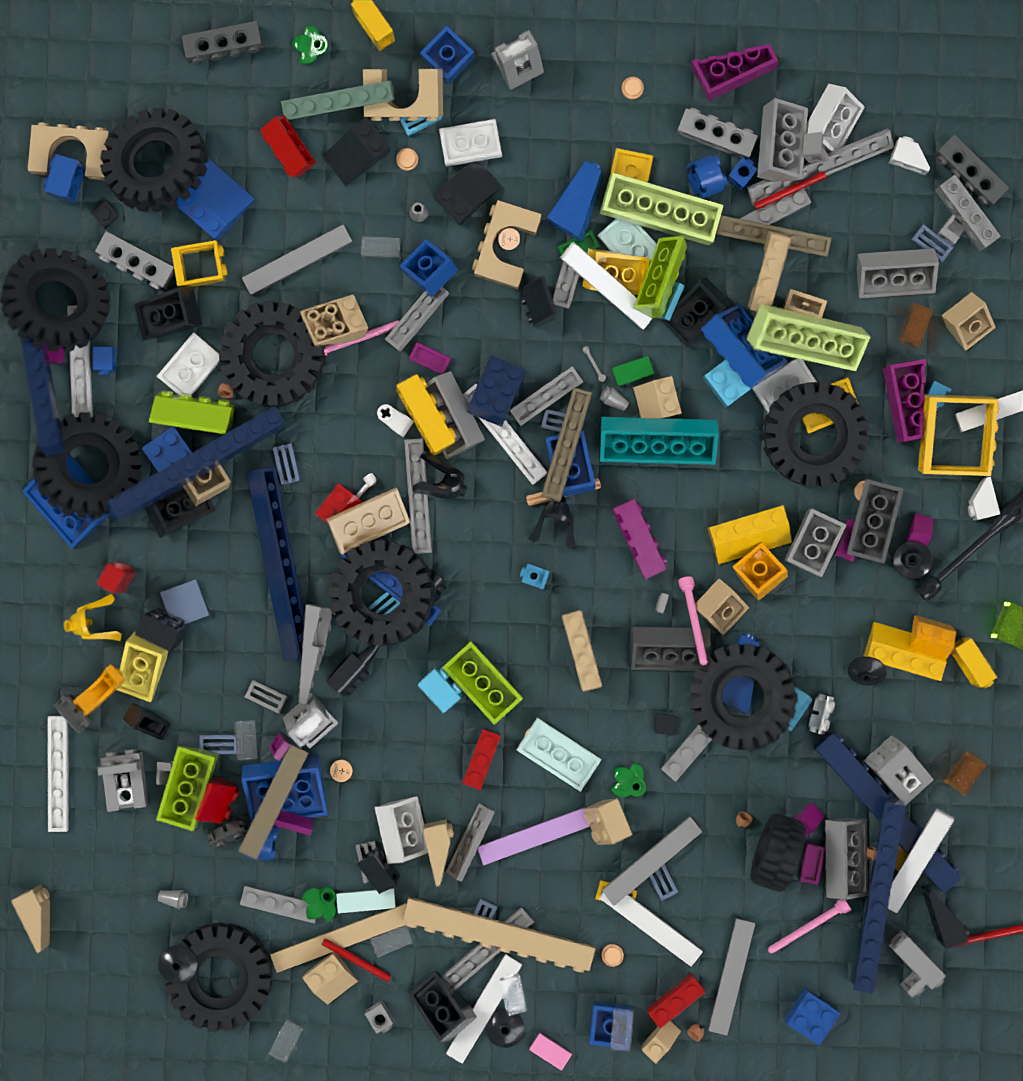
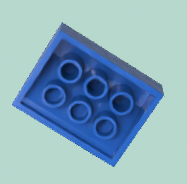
(215, 202)
(729, 335)
(70, 528)
(306, 796)

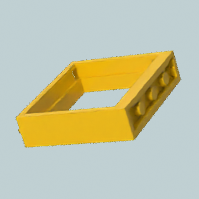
(988, 443)

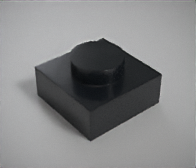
(105, 214)

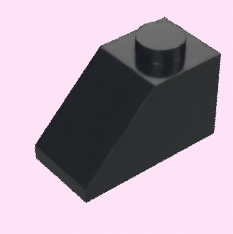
(146, 721)

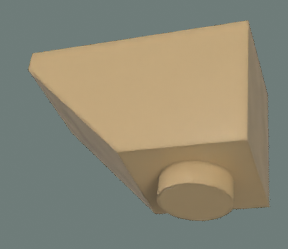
(660, 1041)

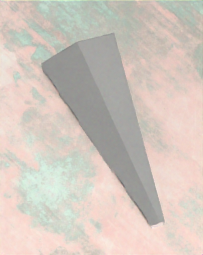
(314, 643)

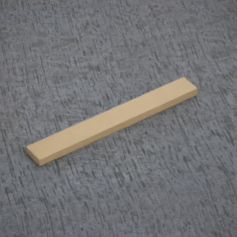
(342, 937)

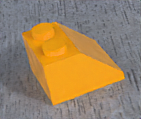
(760, 571)
(932, 637)

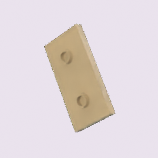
(368, 520)

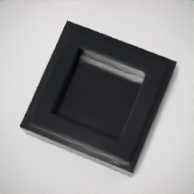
(664, 724)

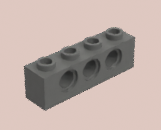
(193, 42)
(982, 172)

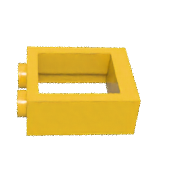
(373, 23)
(177, 255)
(973, 663)

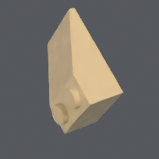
(438, 839)
(34, 913)

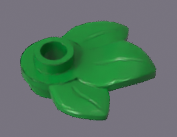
(307, 45)
(627, 779)
(317, 905)

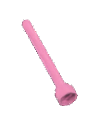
(371, 333)
(686, 585)
(840, 907)

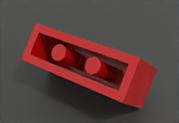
(287, 146)
(116, 577)
(481, 758)
(675, 1000)

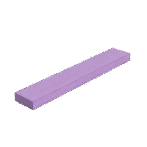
(532, 836)

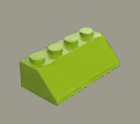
(661, 276)
(192, 412)
(482, 682)
(186, 786)

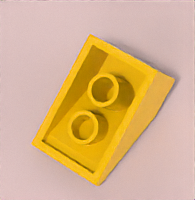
(625, 268)

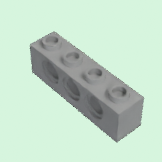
(706, 137)
(967, 213)
(110, 243)

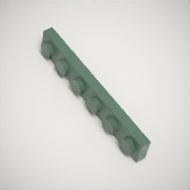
(338, 100)

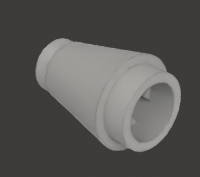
(418, 216)
(613, 399)
(174, 898)

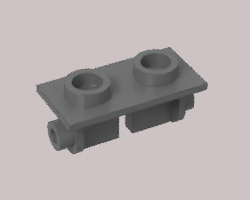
(67, 709)
(219, 838)

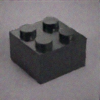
(161, 629)

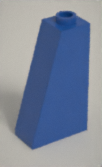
(577, 203)
(739, 689)

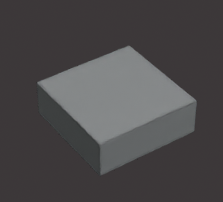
(662, 600)

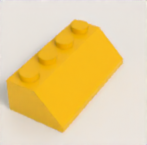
(425, 414)
(742, 535)
(892, 649)

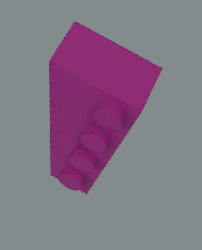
(733, 70)
(906, 398)
(639, 539)

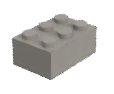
(815, 542)

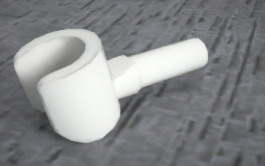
(370, 480)

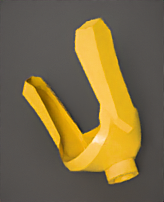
(79, 623)

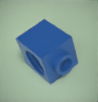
(739, 181)
(104, 360)

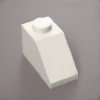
(909, 156)
(983, 501)

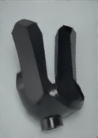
(453, 479)
(560, 511)

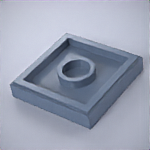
(185, 602)

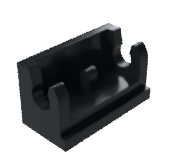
(378, 871)

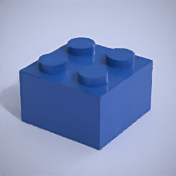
(447, 53)
(64, 178)
(428, 267)
(167, 449)
(812, 1016)
(602, 1021)

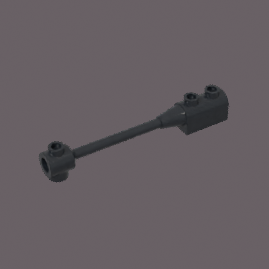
(1008, 516)
(356, 667)

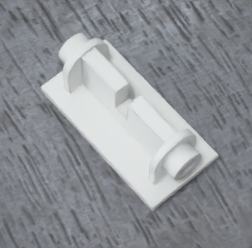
(821, 721)

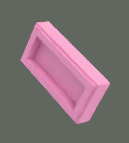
(550, 1051)

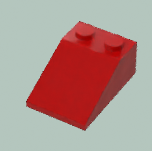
(337, 502)
(217, 801)

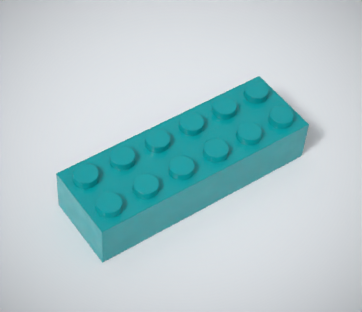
(658, 440)

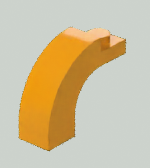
(99, 691)

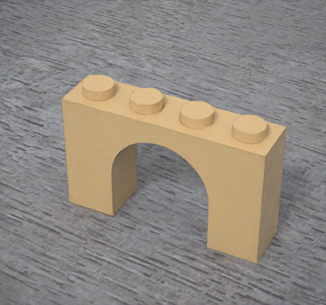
(428, 103)
(47, 138)
(774, 257)
(488, 265)
(581, 650)

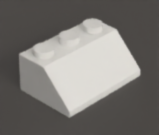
(835, 116)
(402, 829)

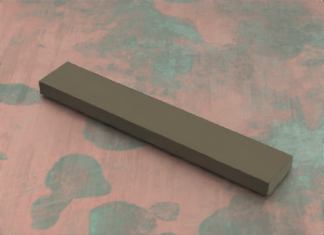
(758, 233)
(566, 444)
(273, 802)

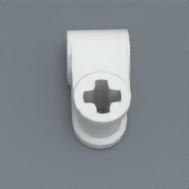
(397, 421)

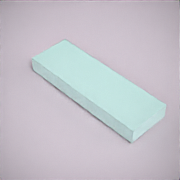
(365, 900)

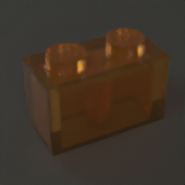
(915, 325)
(965, 773)

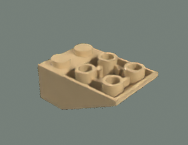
(804, 303)
(335, 322)

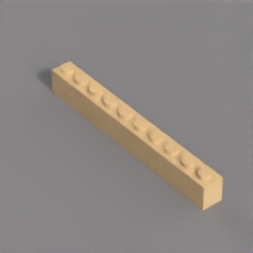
(499, 934)

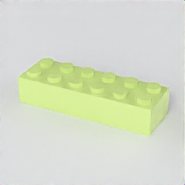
(661, 209)
(808, 337)

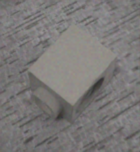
(379, 1008)

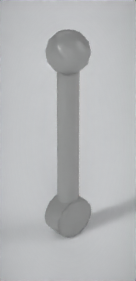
(601, 378)

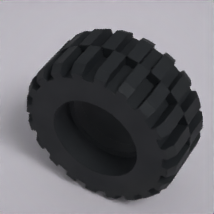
(778, 852)

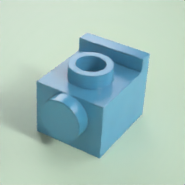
(937, 389)
(541, 578)

